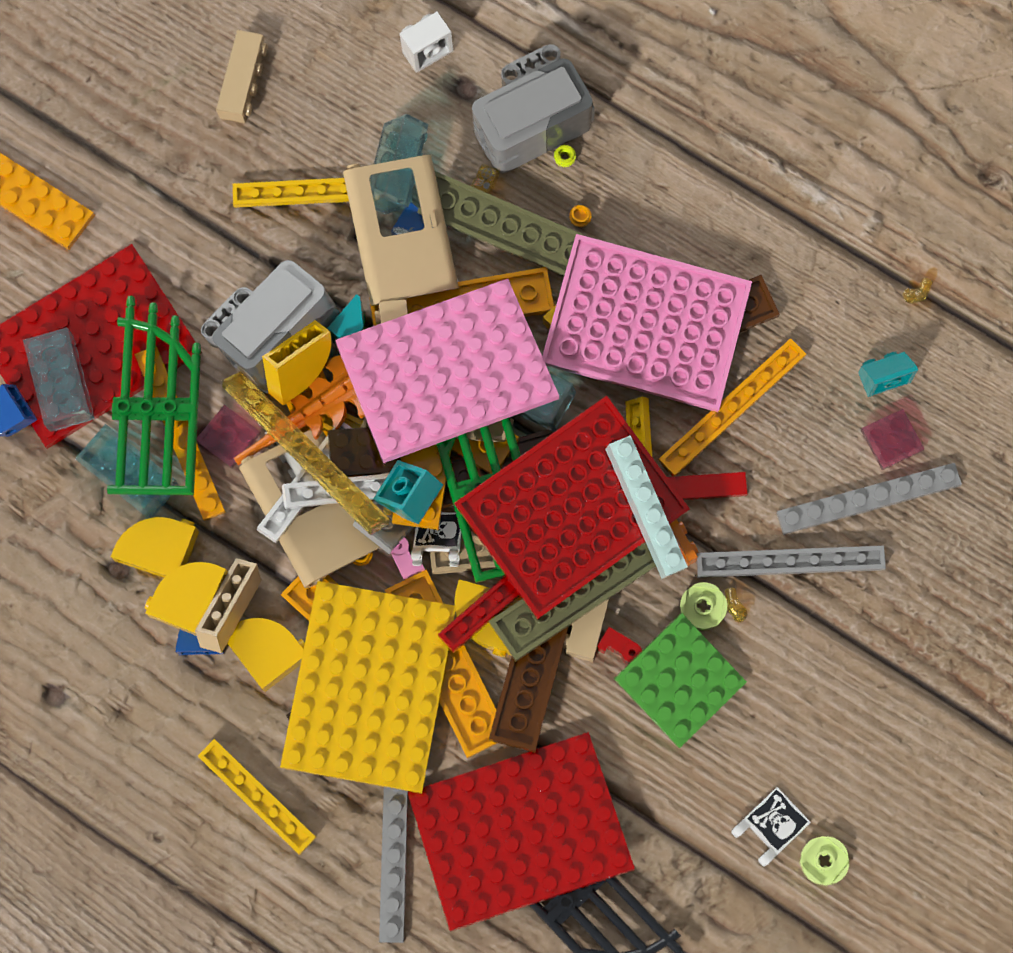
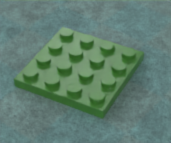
(680, 680)

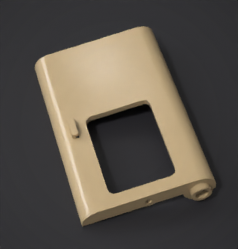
(405, 262)
(317, 539)

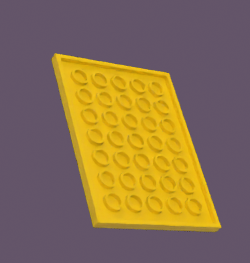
(368, 687)

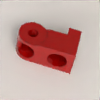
(619, 645)

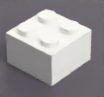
(426, 41)

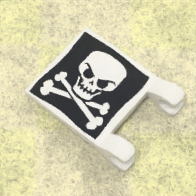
(443, 540)
(774, 822)

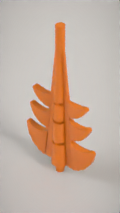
(327, 399)

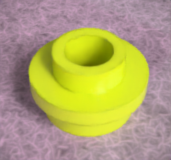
(564, 149)

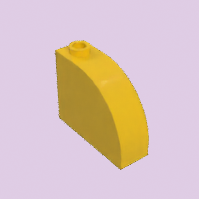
(297, 362)
(156, 545)
(185, 595)
(465, 596)
(266, 650)

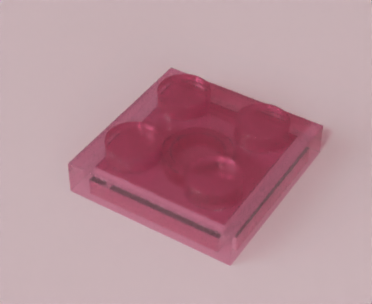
(227, 436)
(892, 439)

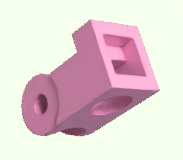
(403, 560)

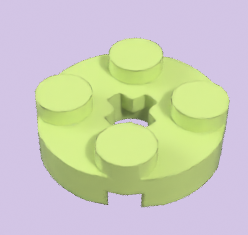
(713, 598)
(838, 858)

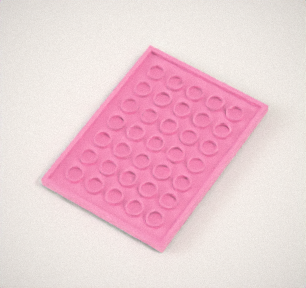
(646, 322)
(446, 370)

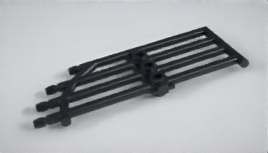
(568, 904)

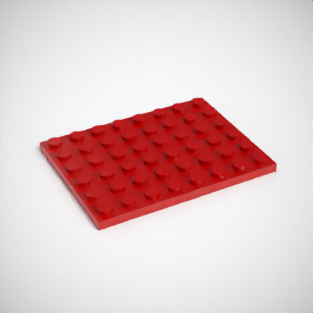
(90, 312)
(561, 511)
(520, 831)

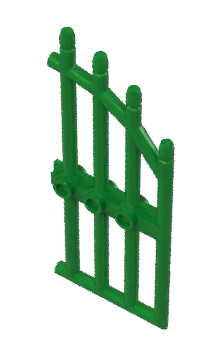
(155, 408)
(460, 489)

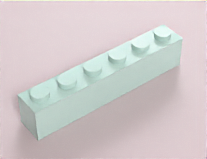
(646, 507)

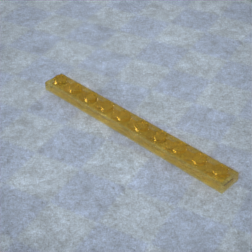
(305, 453)

